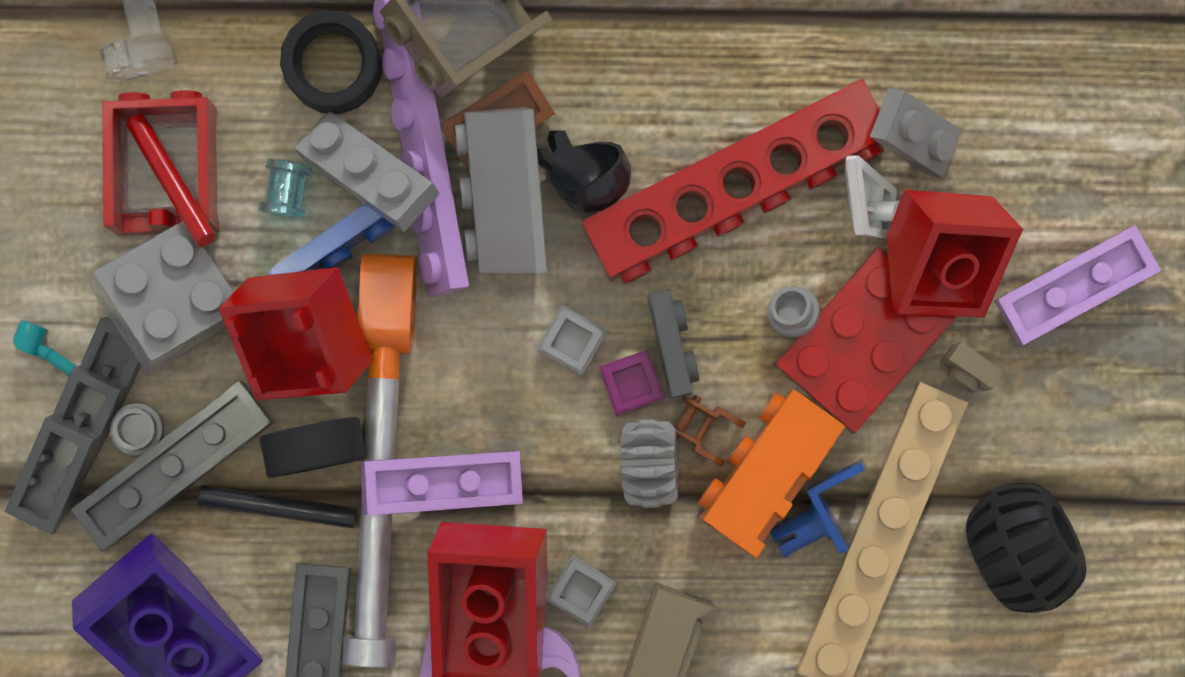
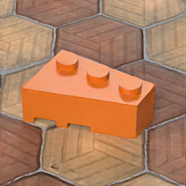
(769, 470)

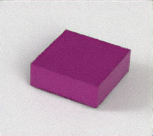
(631, 382)

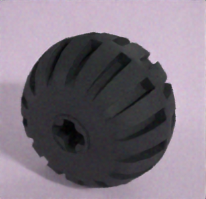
(1025, 548)

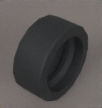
(331, 22)
(312, 447)

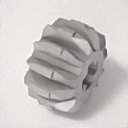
(649, 463)

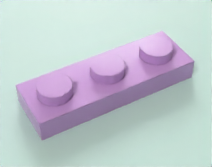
(1077, 285)
(441, 482)

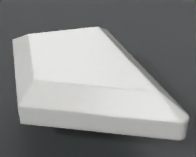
(870, 199)

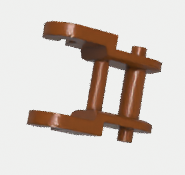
(686, 417)

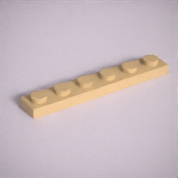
(882, 534)

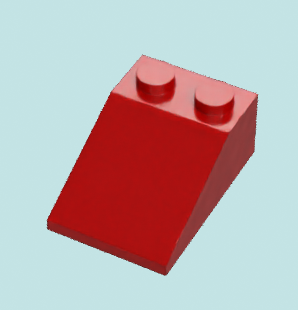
(487, 600)

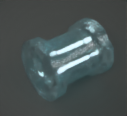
(285, 188)

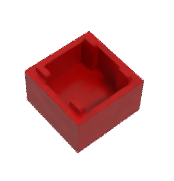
(296, 334)

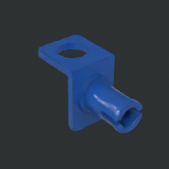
(817, 520)

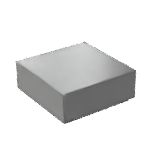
(572, 340)
(581, 590)

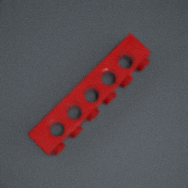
(847, 110)

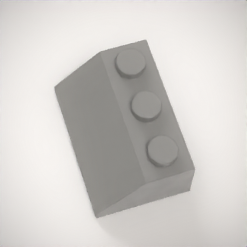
(502, 191)

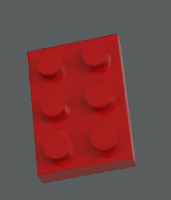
(860, 346)

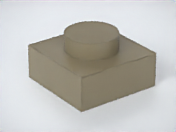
(971, 369)

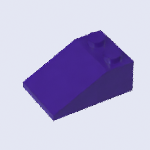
(160, 620)

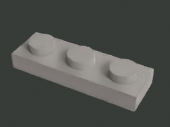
(367, 171)

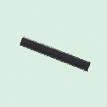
(277, 506)

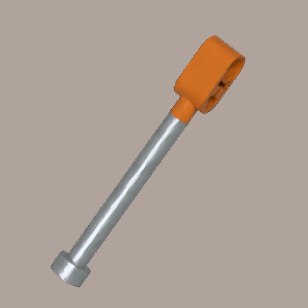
(388, 326)

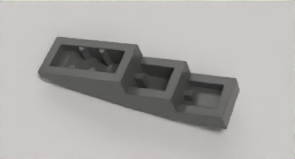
(75, 430)

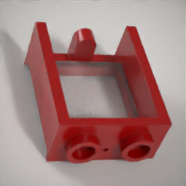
(131, 192)

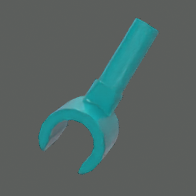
(30, 340)

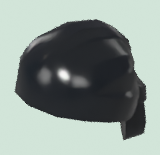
(585, 175)

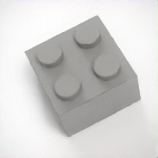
(163, 297)

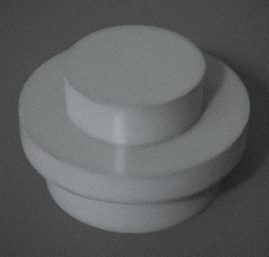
(793, 311)
(136, 428)

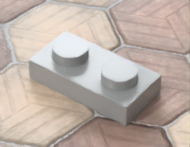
(915, 133)

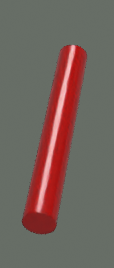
(170, 180)

